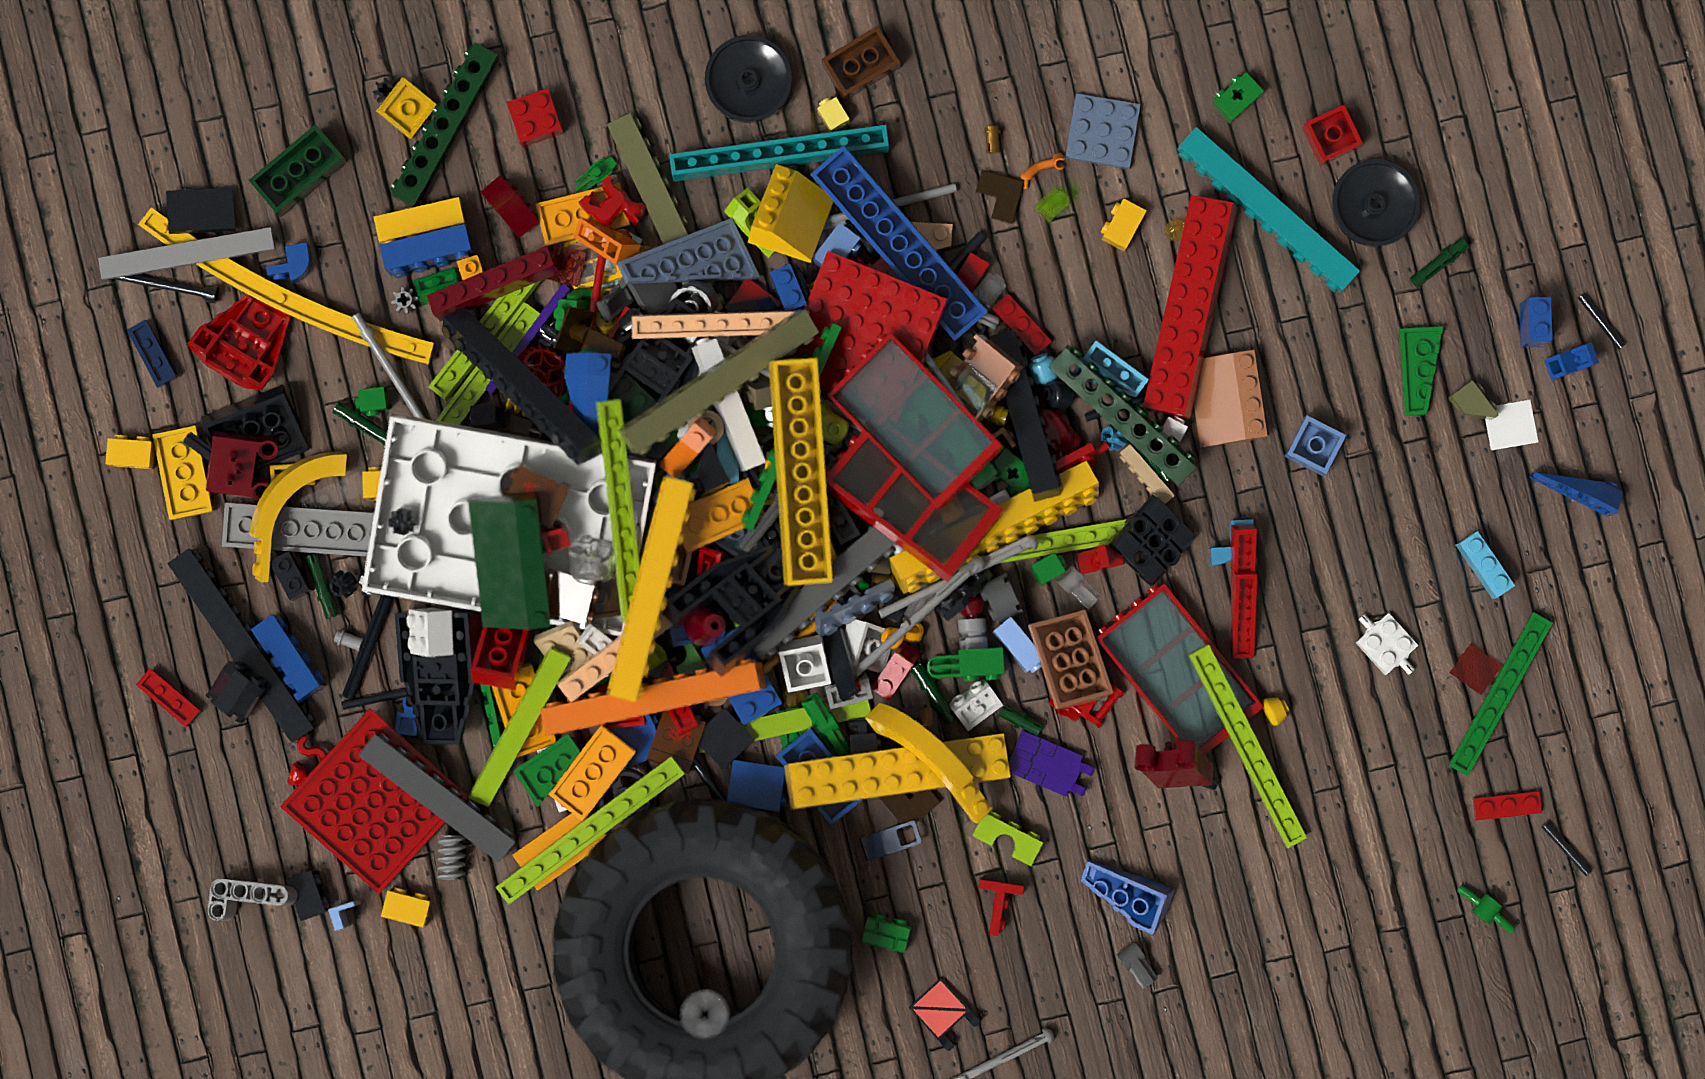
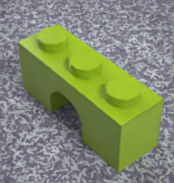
(743, 211)
(1026, 845)

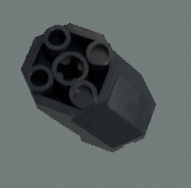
(236, 690)

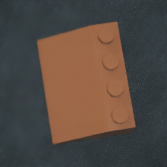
(1229, 400)
(1070, 660)

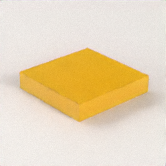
(406, 108)

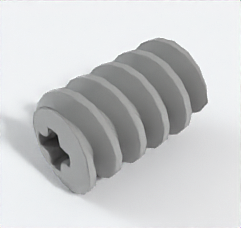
(451, 857)

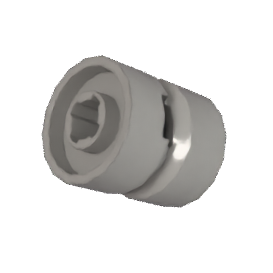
(972, 634)

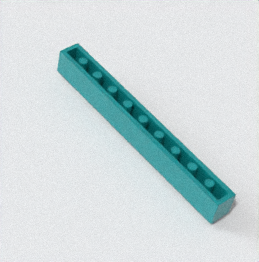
(780, 151)
(1267, 210)

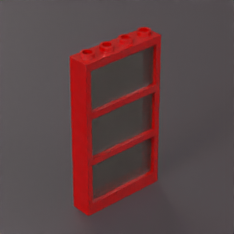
(893, 505)

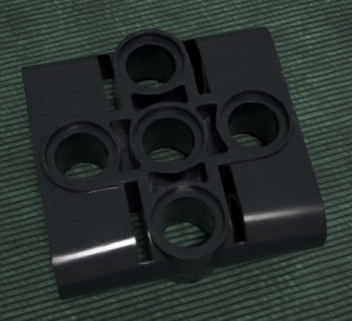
(1152, 518)

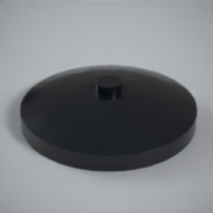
(748, 79)
(1375, 203)

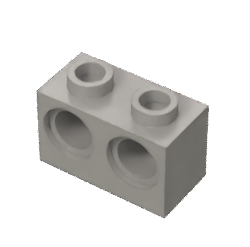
(833, 698)

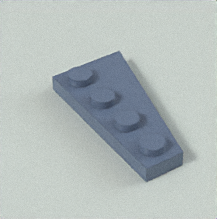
(856, 605)

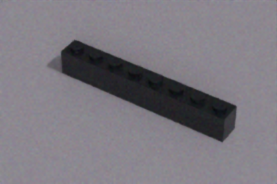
(1028, 424)

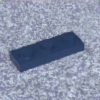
(152, 353)

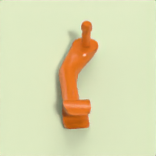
(1035, 168)

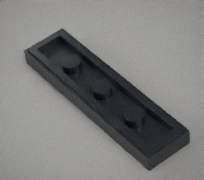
(842, 664)

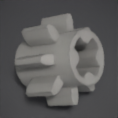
(399, 297)

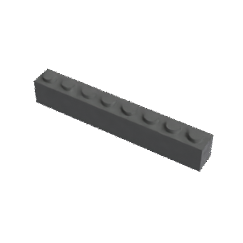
(815, 597)
(436, 796)

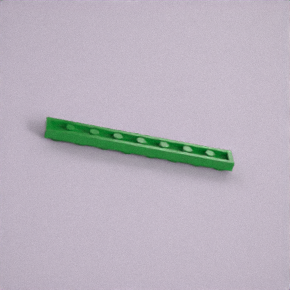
(1500, 694)

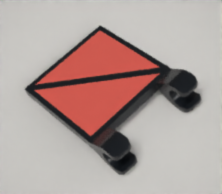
(940, 1010)

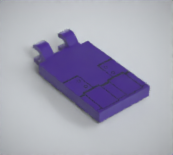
(1047, 764)

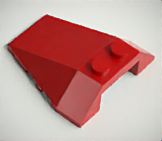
(242, 342)

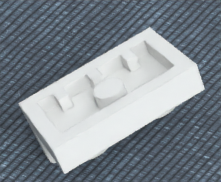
(975, 704)

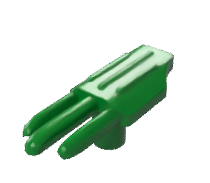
(597, 172)

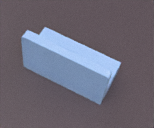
(339, 915)

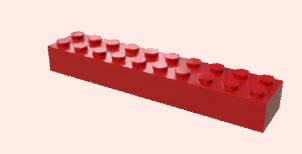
(1190, 307)

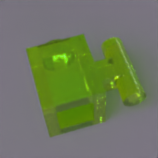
(1052, 204)

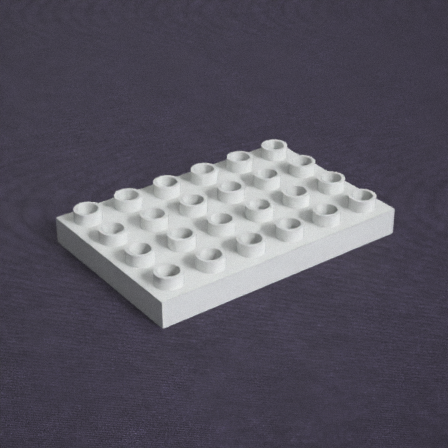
(441, 466)

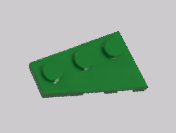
(546, 768)

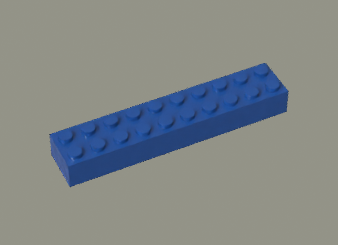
(897, 238)

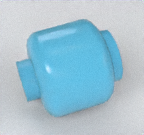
(1040, 369)

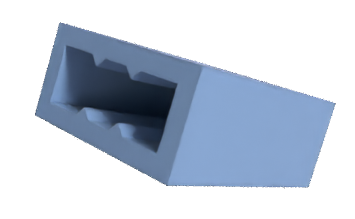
(1018, 645)

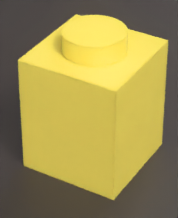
(833, 114)

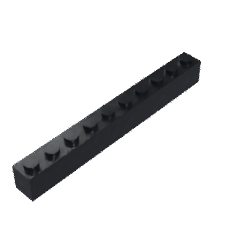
(521, 386)
(240, 643)

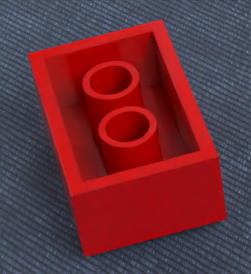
(500, 657)

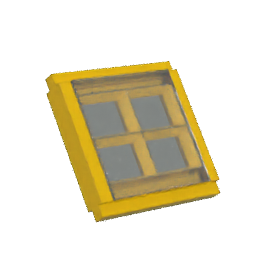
(587, 277)

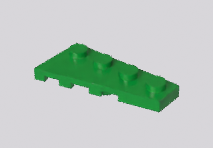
(1418, 361)
(492, 713)

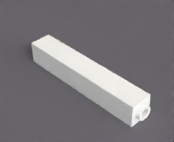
(731, 411)

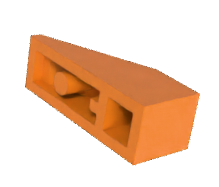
(605, 241)
(687, 447)

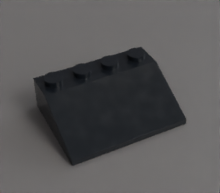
(259, 416)

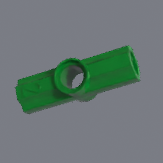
(825, 725)

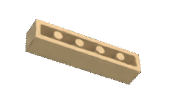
(1145, 474)

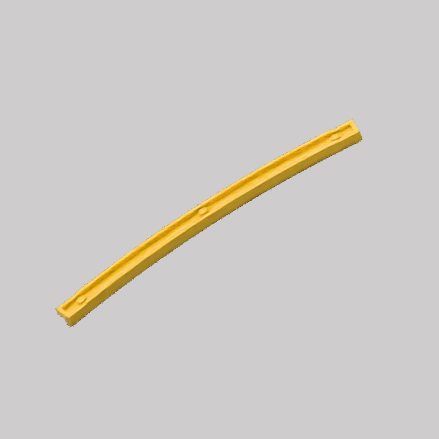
(292, 303)

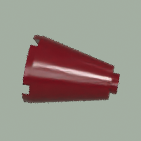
(699, 626)

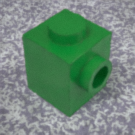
(372, 401)

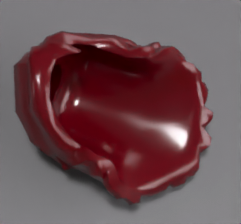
(1060, 432)

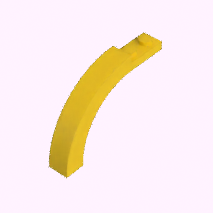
(278, 493)
(929, 749)

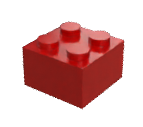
(535, 117)
(1332, 135)

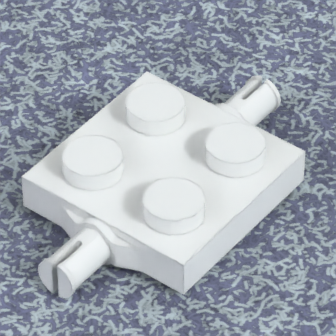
(1386, 644)

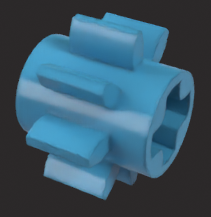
(1113, 438)

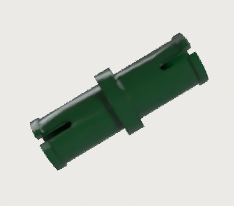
(1020, 719)

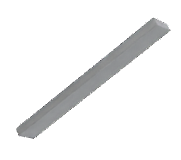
(186, 253)

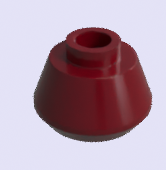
(975, 606)

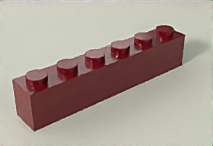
(494, 283)

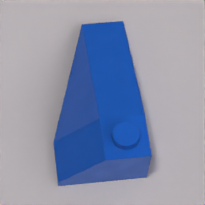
(1596, 495)

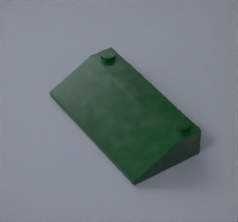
(509, 561)

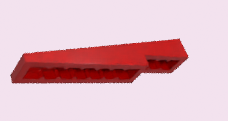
(1243, 590)

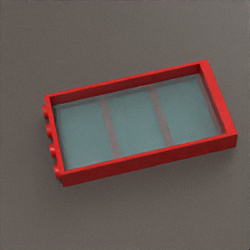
(914, 420)
(1152, 653)

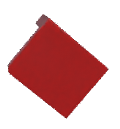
(555, 538)

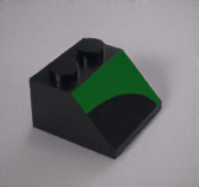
(707, 473)

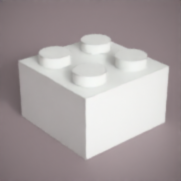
(430, 632)
(805, 663)

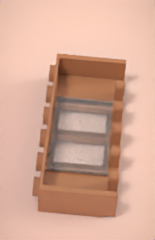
(984, 377)

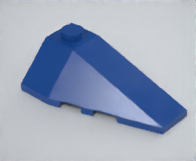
(587, 383)
(1134, 896)

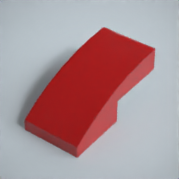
(972, 271)

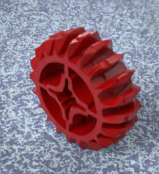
(546, 367)

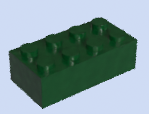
(297, 170)

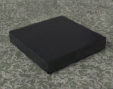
(724, 738)

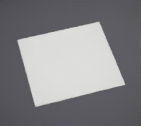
(1513, 426)

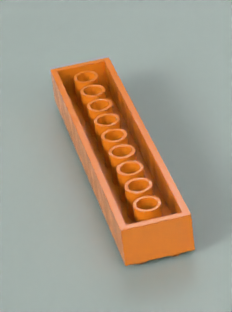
(655, 698)

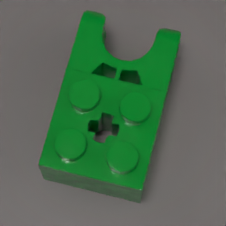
(968, 665)

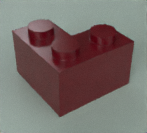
(509, 204)

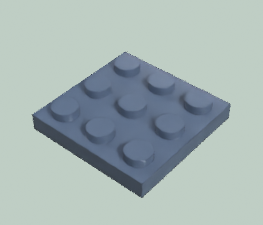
(1102, 131)

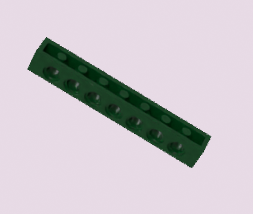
(474, 55)
(1126, 426)

